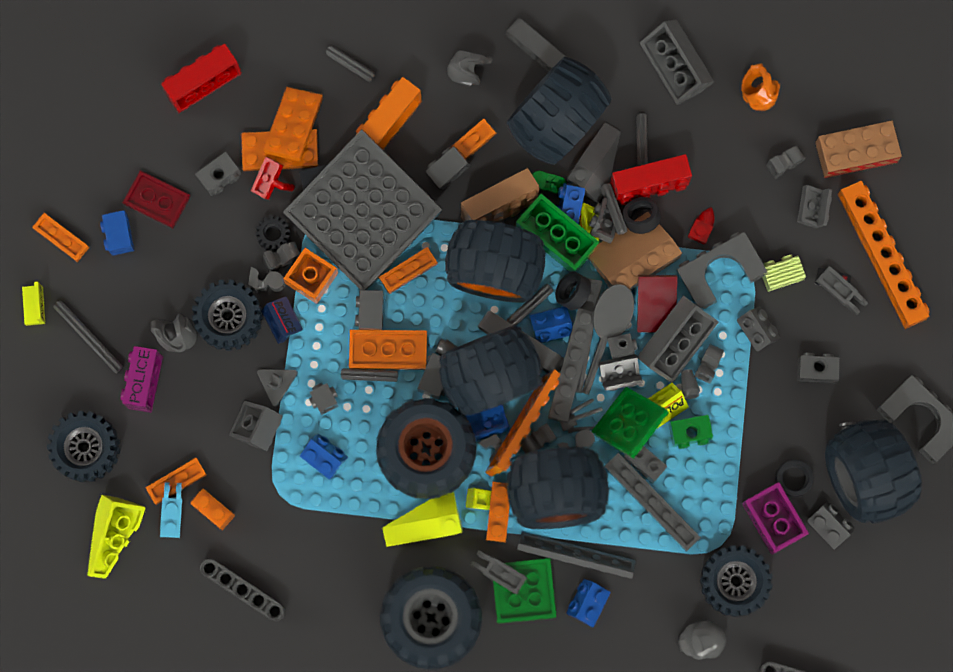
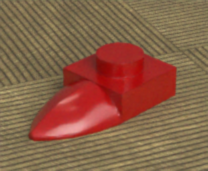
(702, 226)

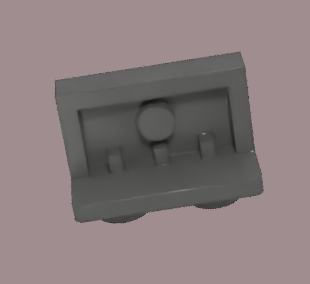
(814, 206)
(602, 223)
(758, 328)
(620, 372)
(831, 525)

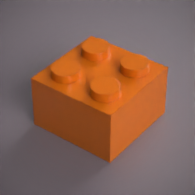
(310, 275)

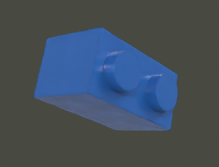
(117, 233)

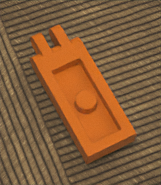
(475, 138)

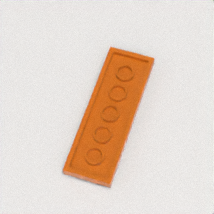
(520, 428)

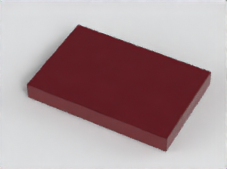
(156, 199)
(655, 300)

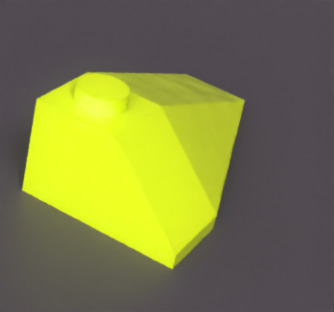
(427, 521)
(113, 526)

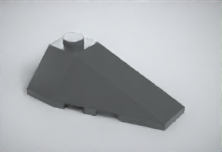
(596, 163)

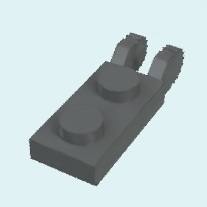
(841, 289)
(500, 573)

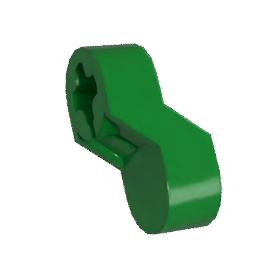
(554, 184)

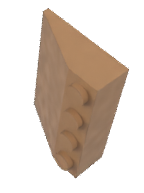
(634, 255)

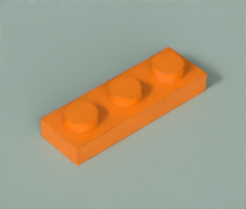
(60, 237)
(408, 270)
(185, 474)
(498, 513)

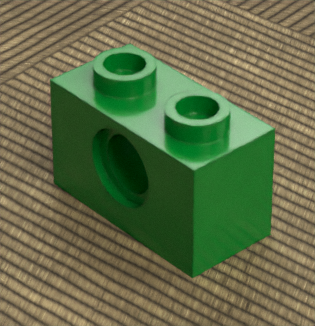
(700, 424)

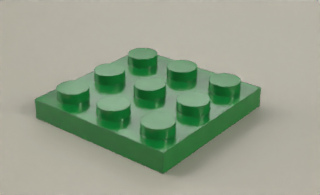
(629, 422)
(534, 598)

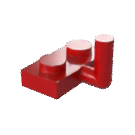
(268, 179)

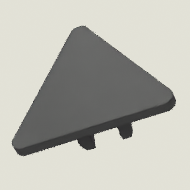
(276, 383)

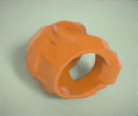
(765, 94)

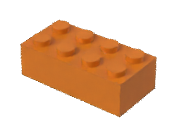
(392, 112)

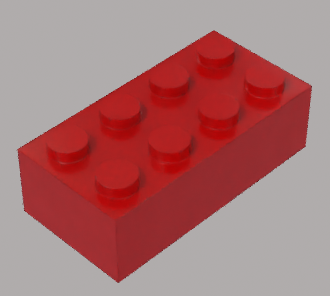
(201, 77)
(651, 179)

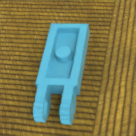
(171, 513)

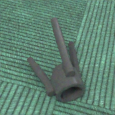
(572, 419)

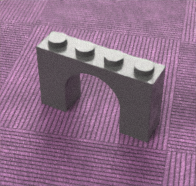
(738, 249)
(914, 393)

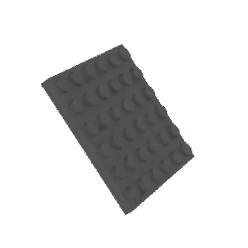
(363, 210)

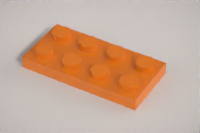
(293, 124)
(254, 155)
(388, 349)

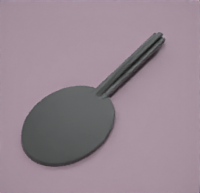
(610, 319)

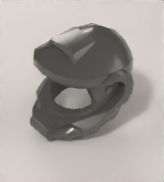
(462, 66)
(181, 333)
(702, 640)

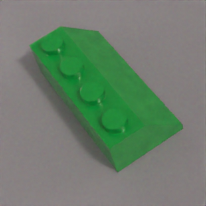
(561, 235)

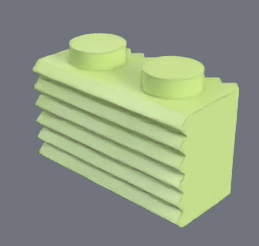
(783, 272)

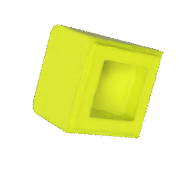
(478, 499)

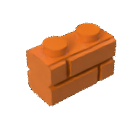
(212, 509)

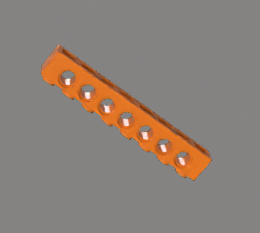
(908, 316)

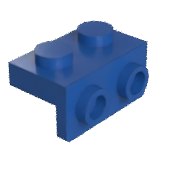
(571, 200)
(551, 324)
(489, 422)
(323, 456)
(588, 602)

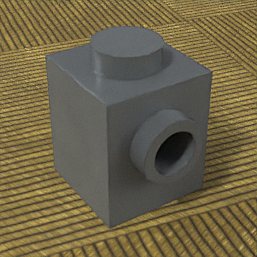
(622, 346)
(323, 398)

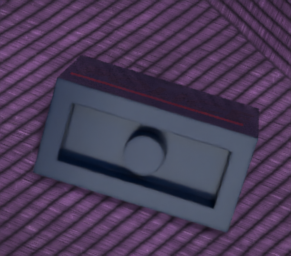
(281, 319)

